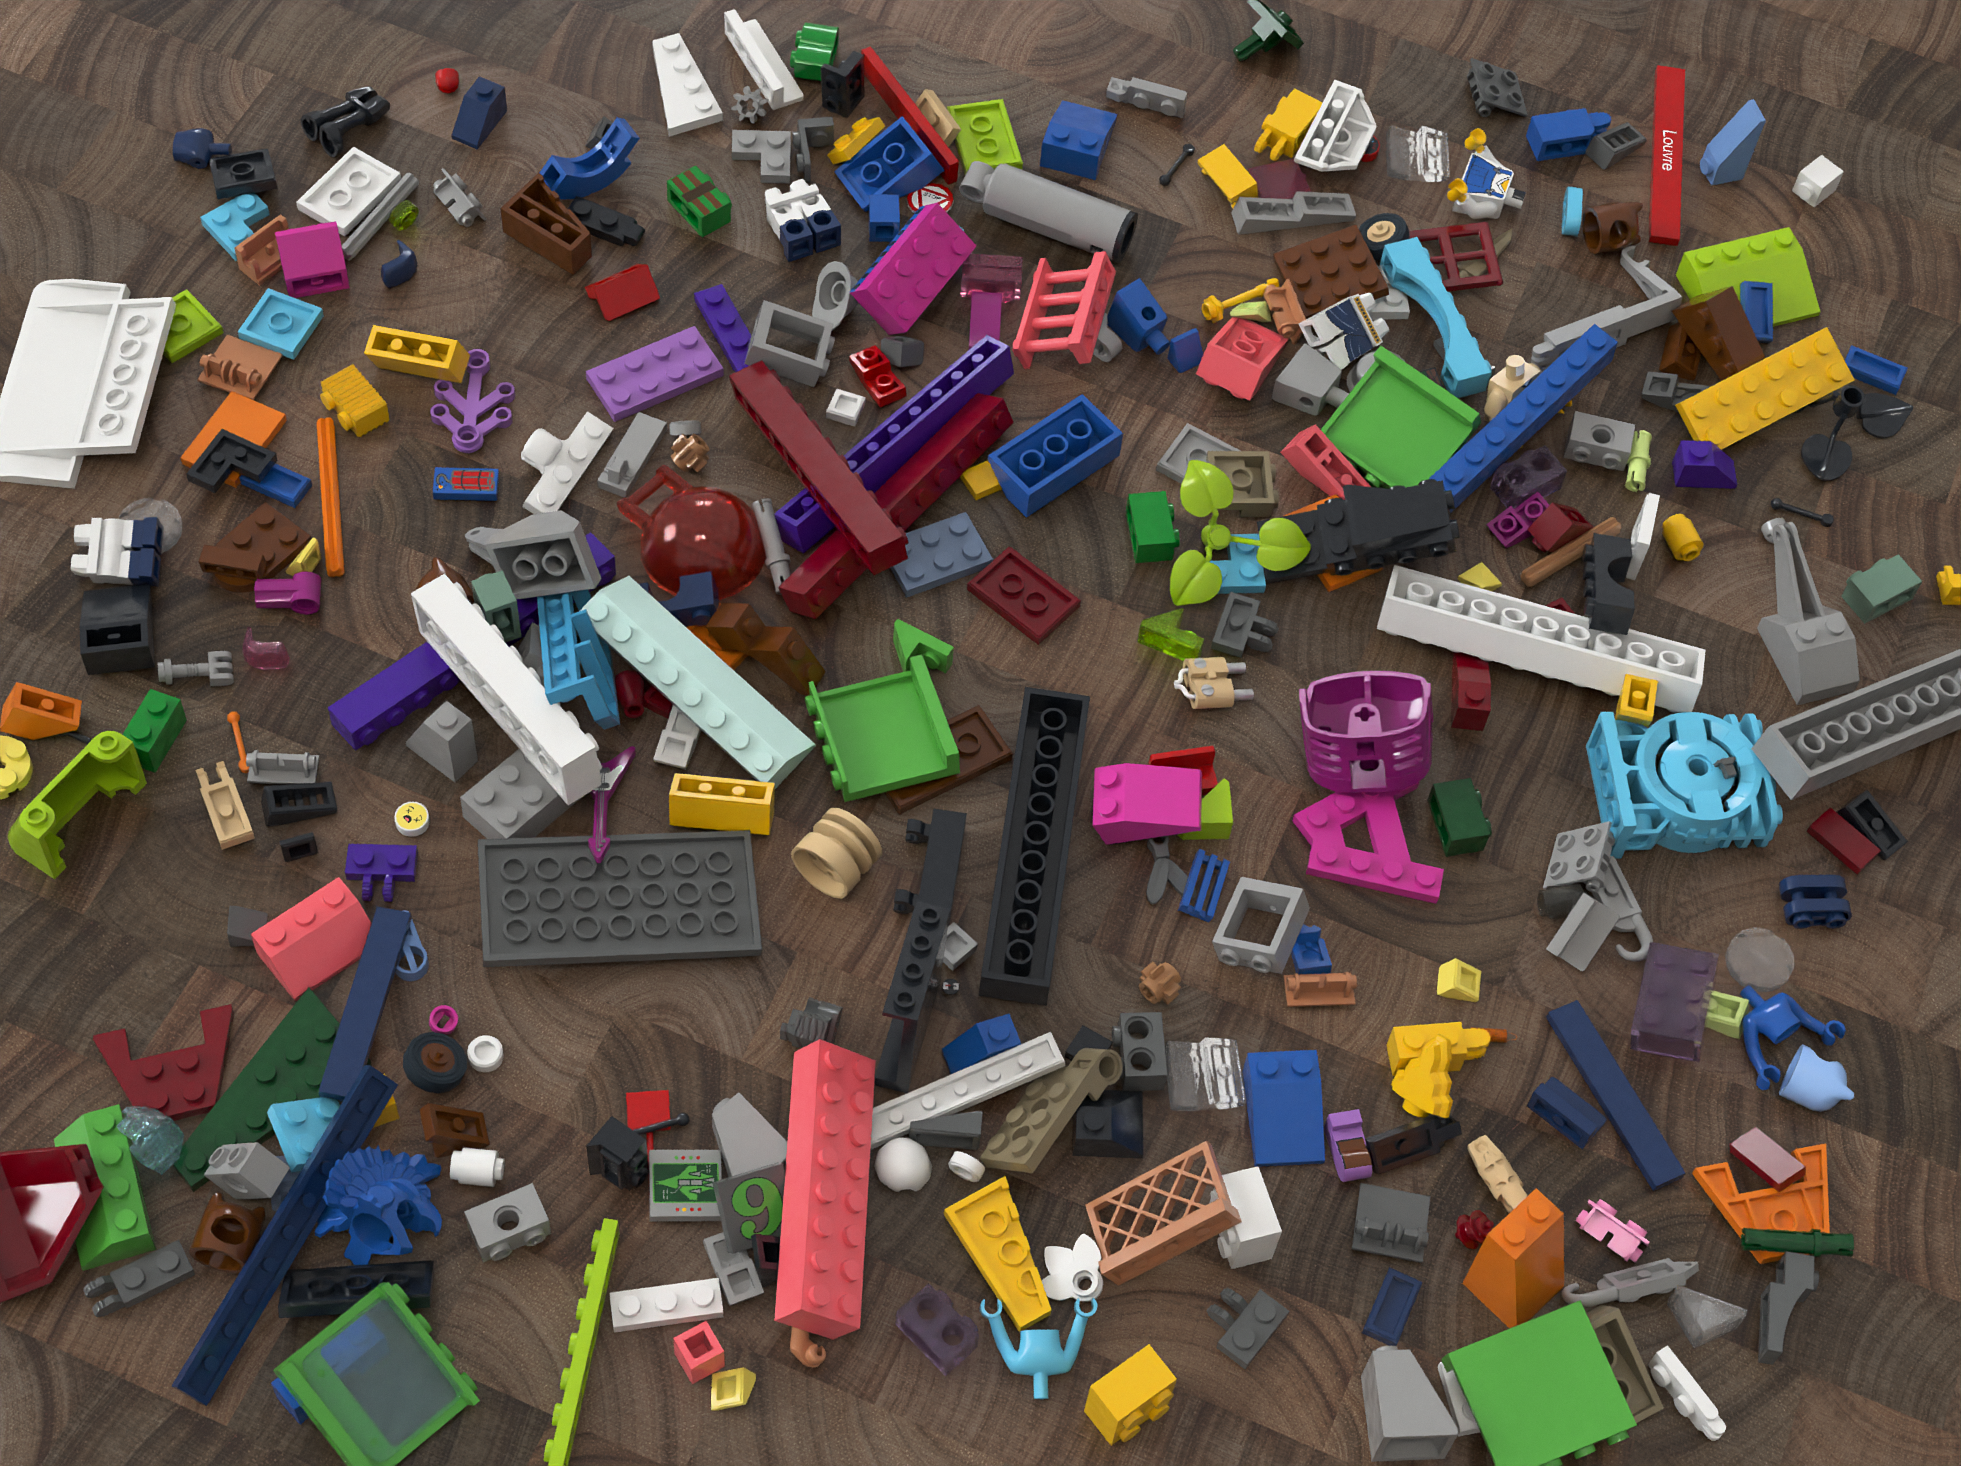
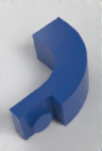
(594, 169)

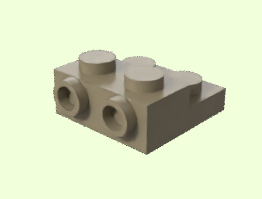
(1251, 480)

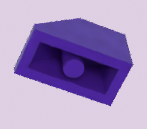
(1703, 466)

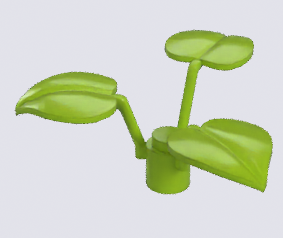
(1203, 492)

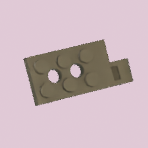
(1047, 1109)

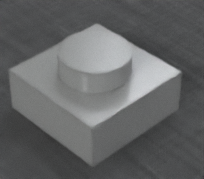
(958, 946)

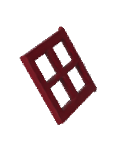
(1450, 259)

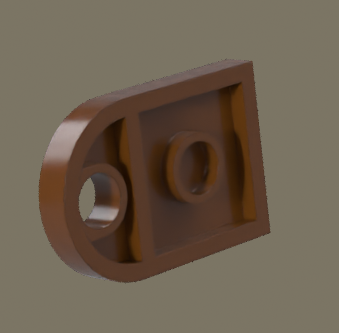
(265, 533)

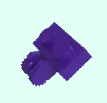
(381, 863)

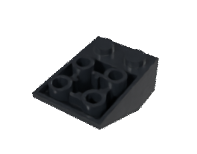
(117, 629)

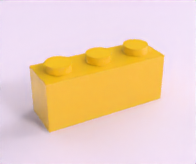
(417, 354)
(721, 803)

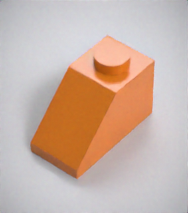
(38, 713)

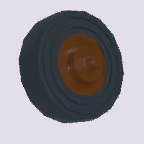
(434, 1062)

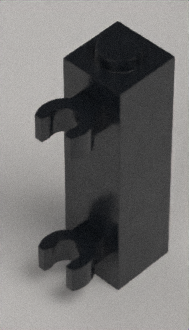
(941, 860)

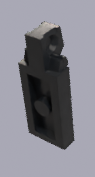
(1410, 1142)

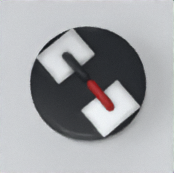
(950, 986)

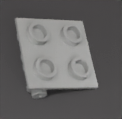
(1581, 857)

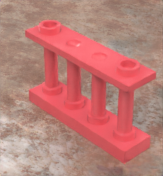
(1085, 321)

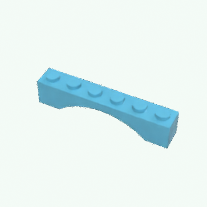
(1411, 271)

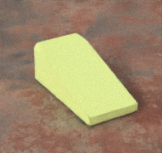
(1727, 1014)

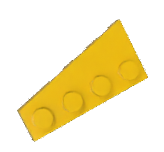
(995, 1241)

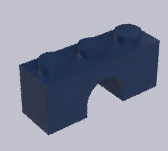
(695, 600)

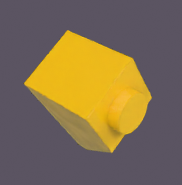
(1637, 700)

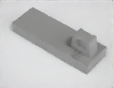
(632, 455)

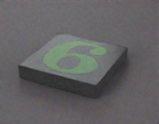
(750, 1205)

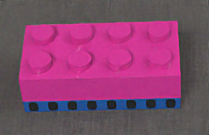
(913, 269)

